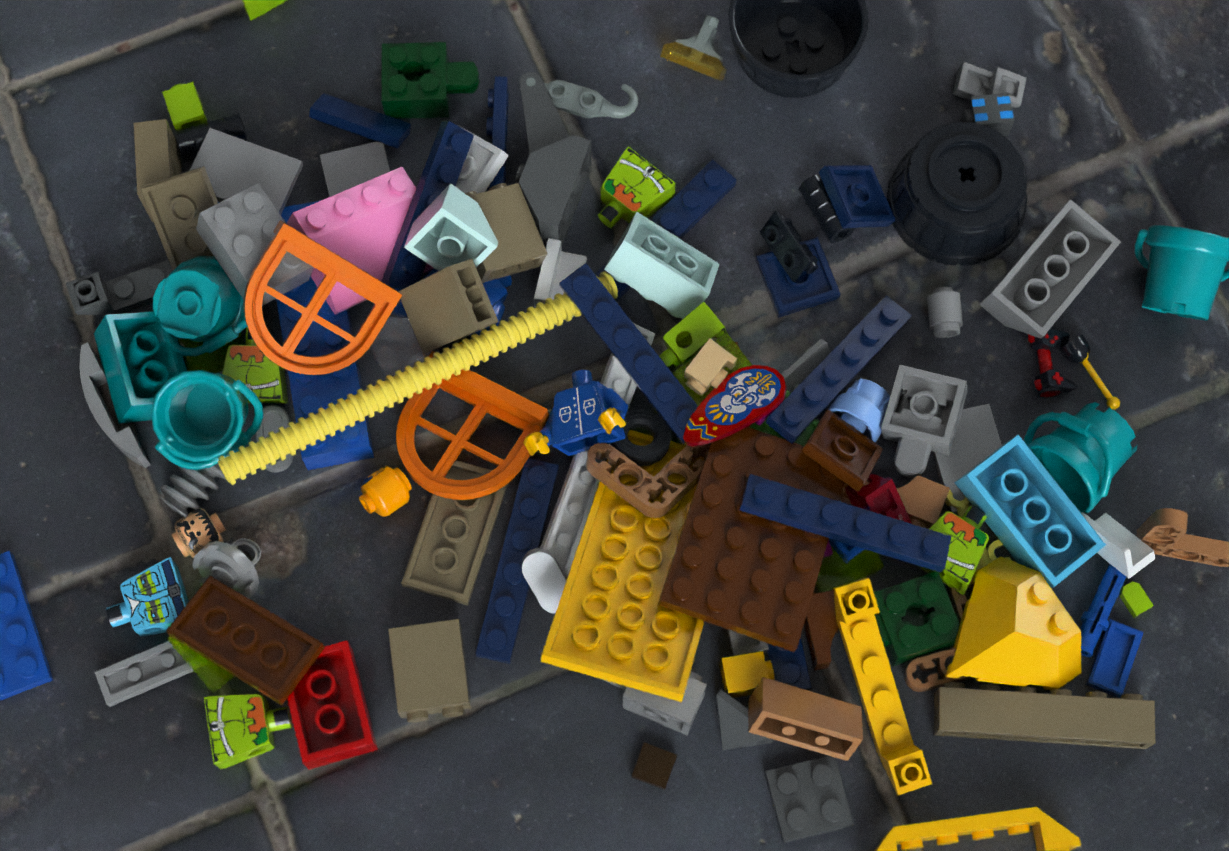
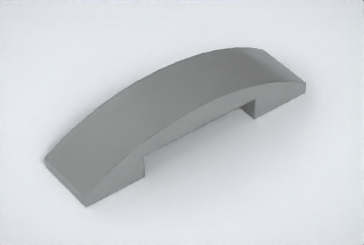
(92, 377)

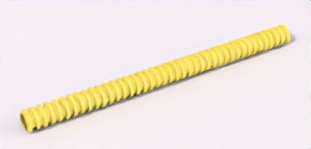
(402, 385)

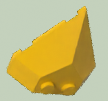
(1016, 630)

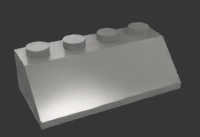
(1051, 271)

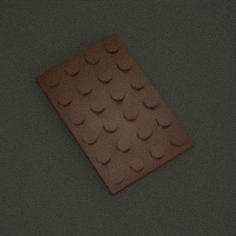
(740, 565)

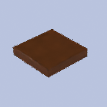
(842, 450)

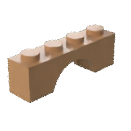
(921, 499)

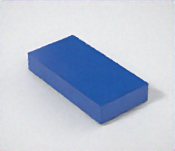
(1114, 658)

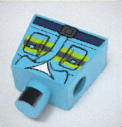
(151, 599)

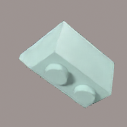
(451, 231)

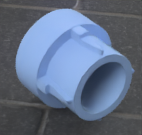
(863, 407)

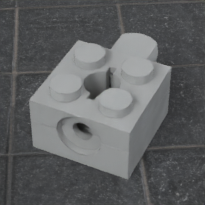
(922, 417)
(666, 711)

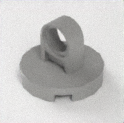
(230, 565)

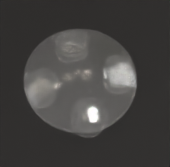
(397, 346)

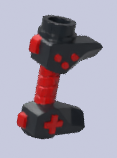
(1050, 381)

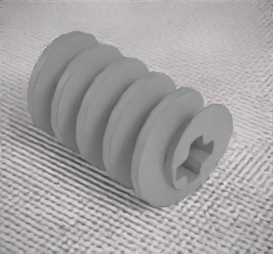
(190, 487)

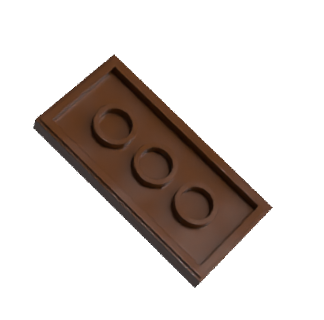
(245, 639)

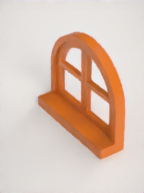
(336, 270)
(487, 398)

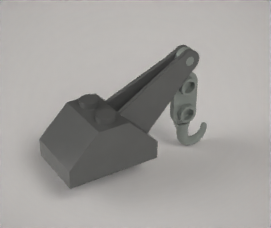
(559, 162)

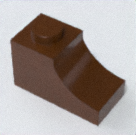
(821, 628)

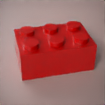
(331, 709)

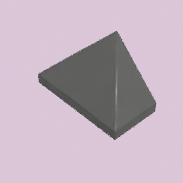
(734, 724)

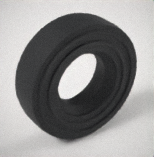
(654, 423)

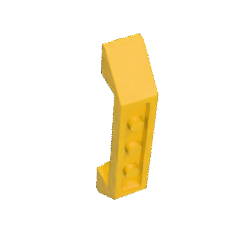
(876, 686)
(1047, 832)

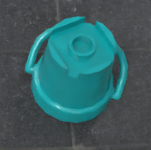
(1182, 269)
(199, 305)
(203, 418)
(1083, 451)

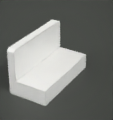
(554, 269)
(1122, 547)

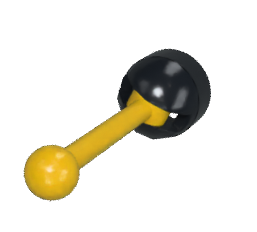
(1078, 352)

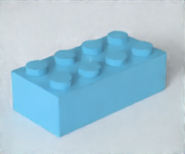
(1030, 512)

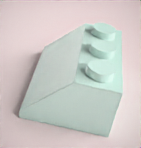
(662, 267)

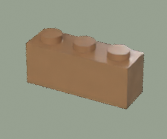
(805, 719)

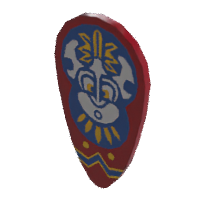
(735, 404)

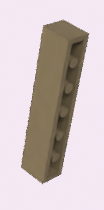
(1044, 717)

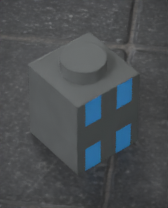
(990, 111)

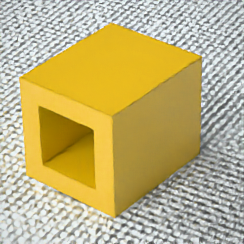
(744, 672)

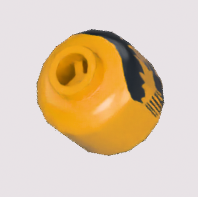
(385, 491)

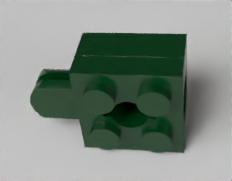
(425, 92)
(915, 618)

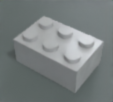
(238, 236)

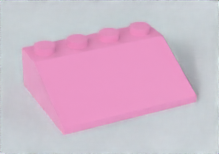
(359, 227)

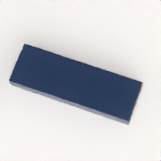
(360, 120)

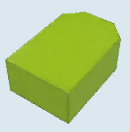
(1135, 599)

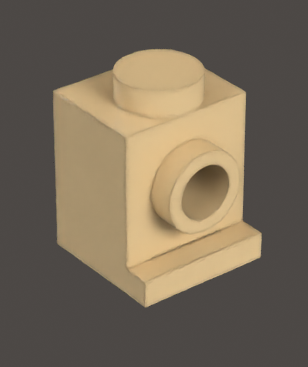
(708, 367)

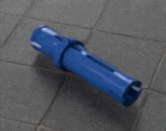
(1088, 639)

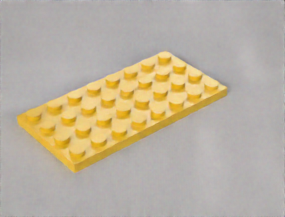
(610, 606)

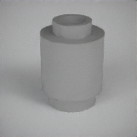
(944, 312)

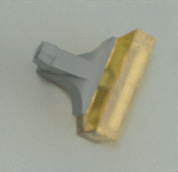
(698, 51)

